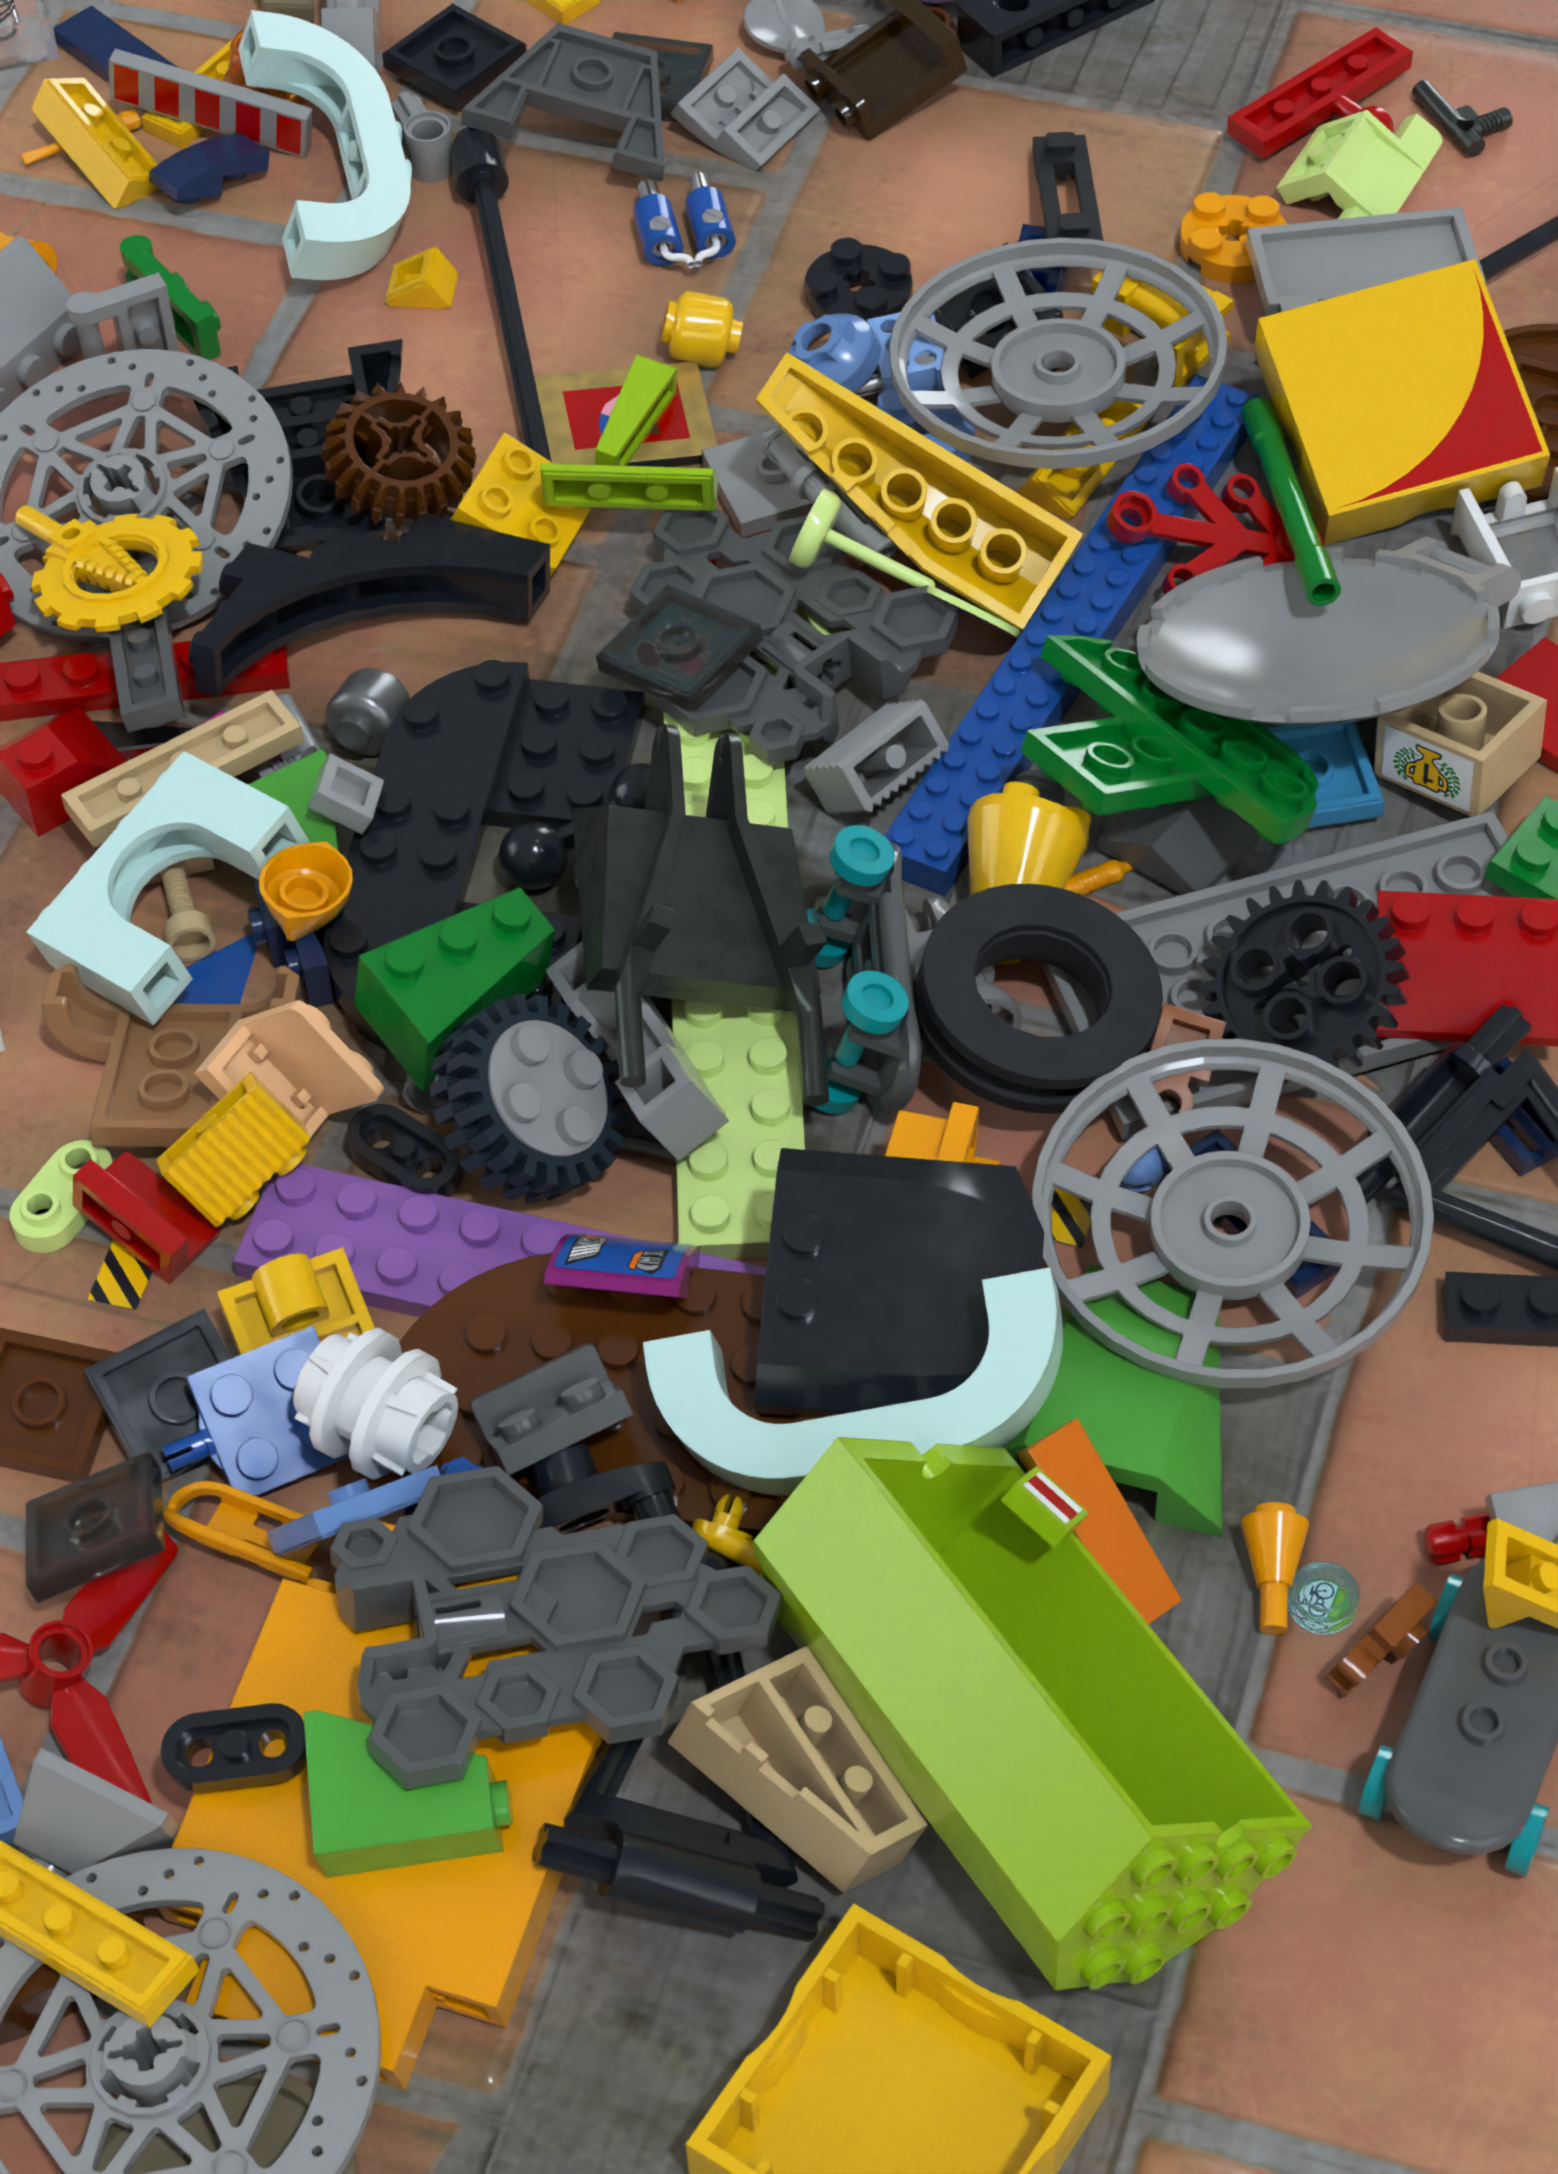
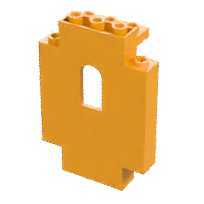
(426, 1931)

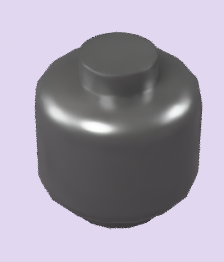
(364, 710)

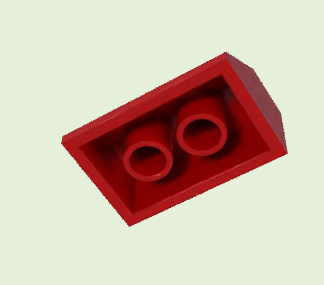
(1470, 960)

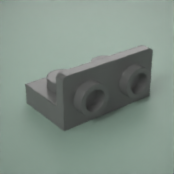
(549, 1408)

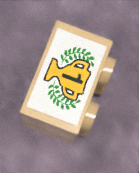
(1463, 743)

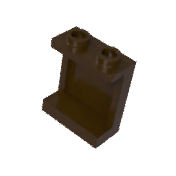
(886, 68)

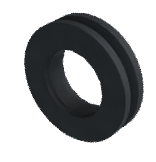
(1056, 929)

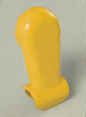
(724, 1535)

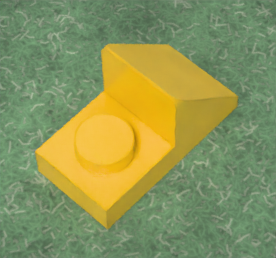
(1519, 1576)

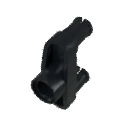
(578, 1494)

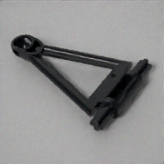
(1453, 1116)
(674, 1859)

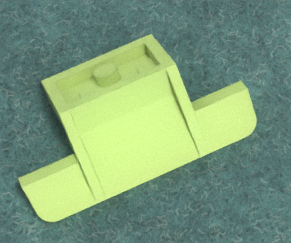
(1362, 164)

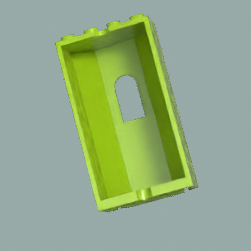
(1025, 1709)

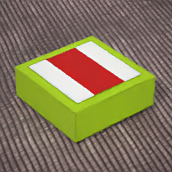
(1044, 1507)

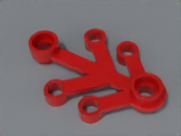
(1221, 533)

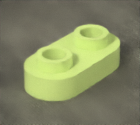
(54, 1191)

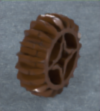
(393, 437)

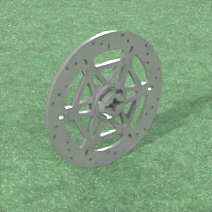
(120, 475)
(172, 2073)

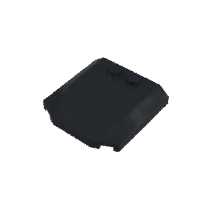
(883, 1277)

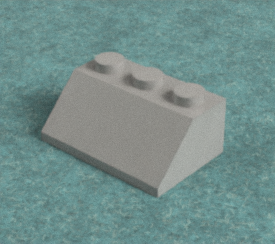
(33, 321)

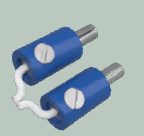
(660, 231)

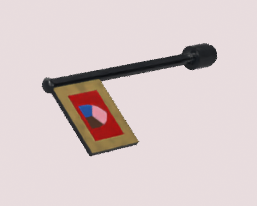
(569, 411)

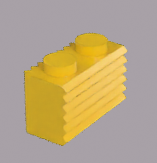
(235, 1151)

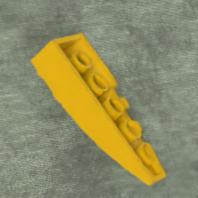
(923, 497)

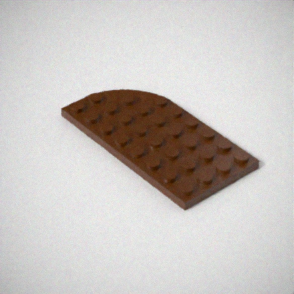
(515, 1322)

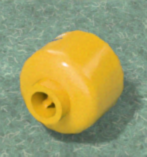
(700, 329)

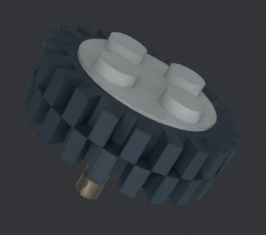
(529, 1098)

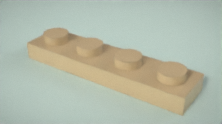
(228, 742)

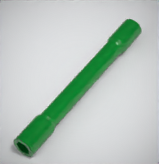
(1311, 559)

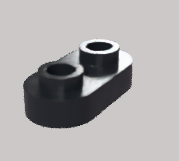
(410, 1154)
(239, 1746)

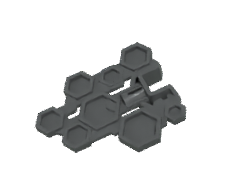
(786, 710)
(572, 1601)

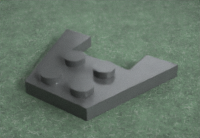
(585, 80)

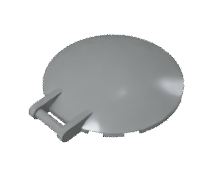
(1393, 638)

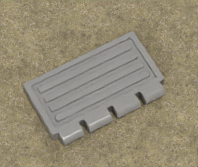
(1341, 256)

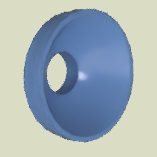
(849, 353)

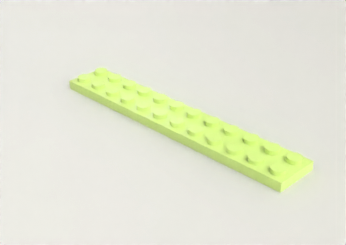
(743, 1057)

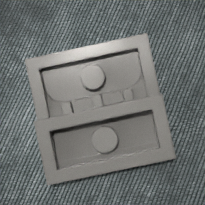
(745, 111)

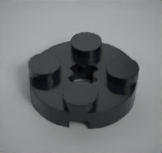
(849, 264)

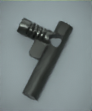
(1461, 123)

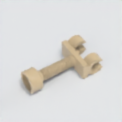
(186, 930)

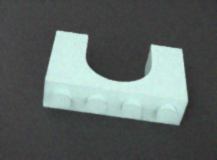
(183, 816)

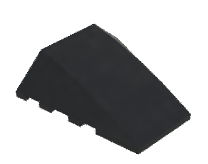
(304, 414)

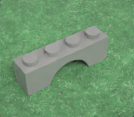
(675, 1099)

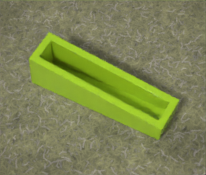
(638, 407)

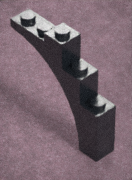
(355, 577)

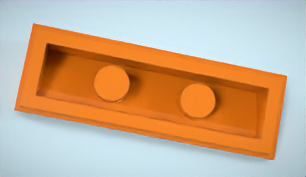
(1110, 1527)

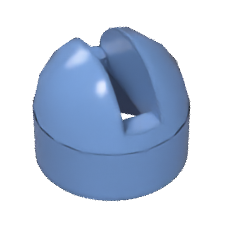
(1146, 1172)

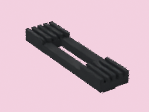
(1061, 155)

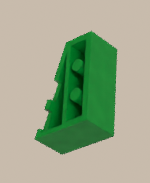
(447, 973)

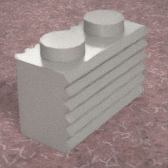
(876, 758)

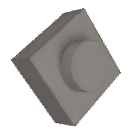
(345, 793)

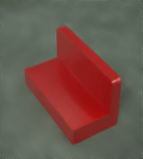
(143, 1214)

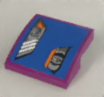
(622, 1264)

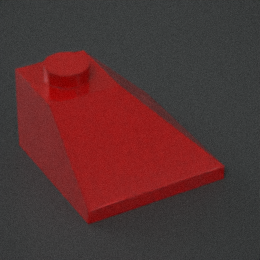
(51, 762)

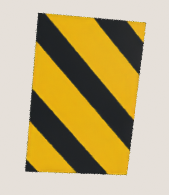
(1070, 1218)
(120, 1279)

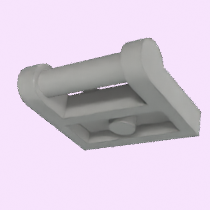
(138, 311)

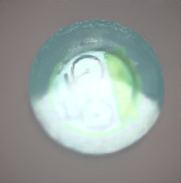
(1323, 1598)

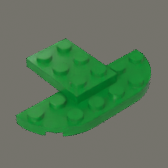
(1165, 749)

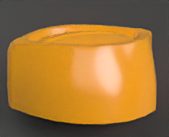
(305, 887)

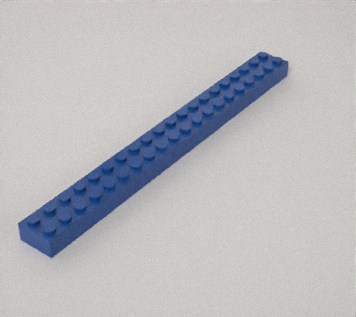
(1025, 691)

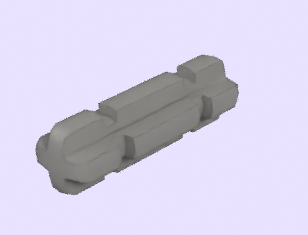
(821, 44)

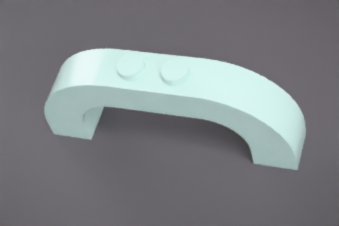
(311, 62)
(774, 1458)

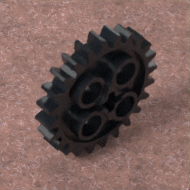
(1275, 939)

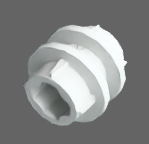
(375, 1403)

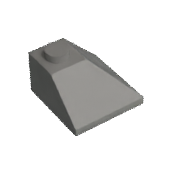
(82, 1820)

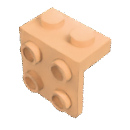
(296, 1060)

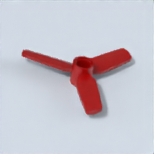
(78, 1711)

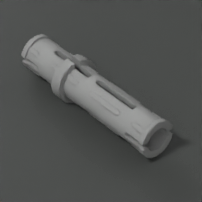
(808, 482)

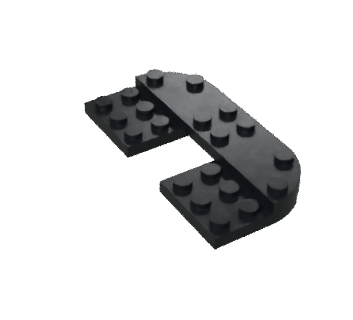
(462, 758)

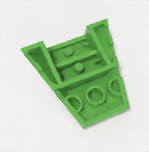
(1140, 1422)

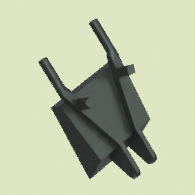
(697, 908)

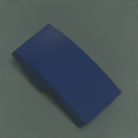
(201, 167)
(301, 956)

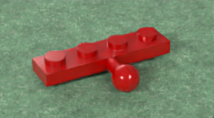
(1322, 92)

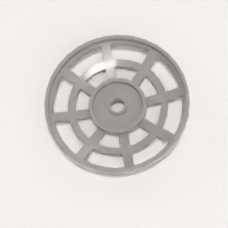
(1029, 356)
(1236, 1185)

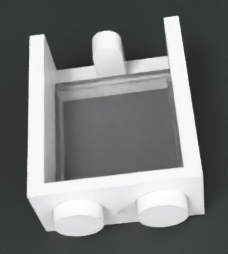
(1520, 538)

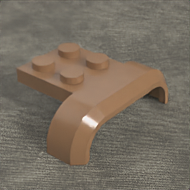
(149, 1070)

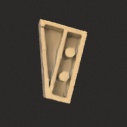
(803, 1768)

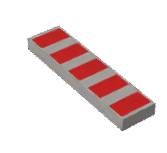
(210, 103)

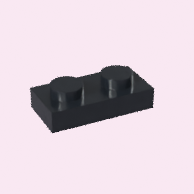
(1500, 1309)

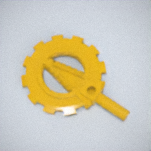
(100, 558)

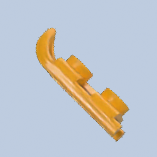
(234, 1528)

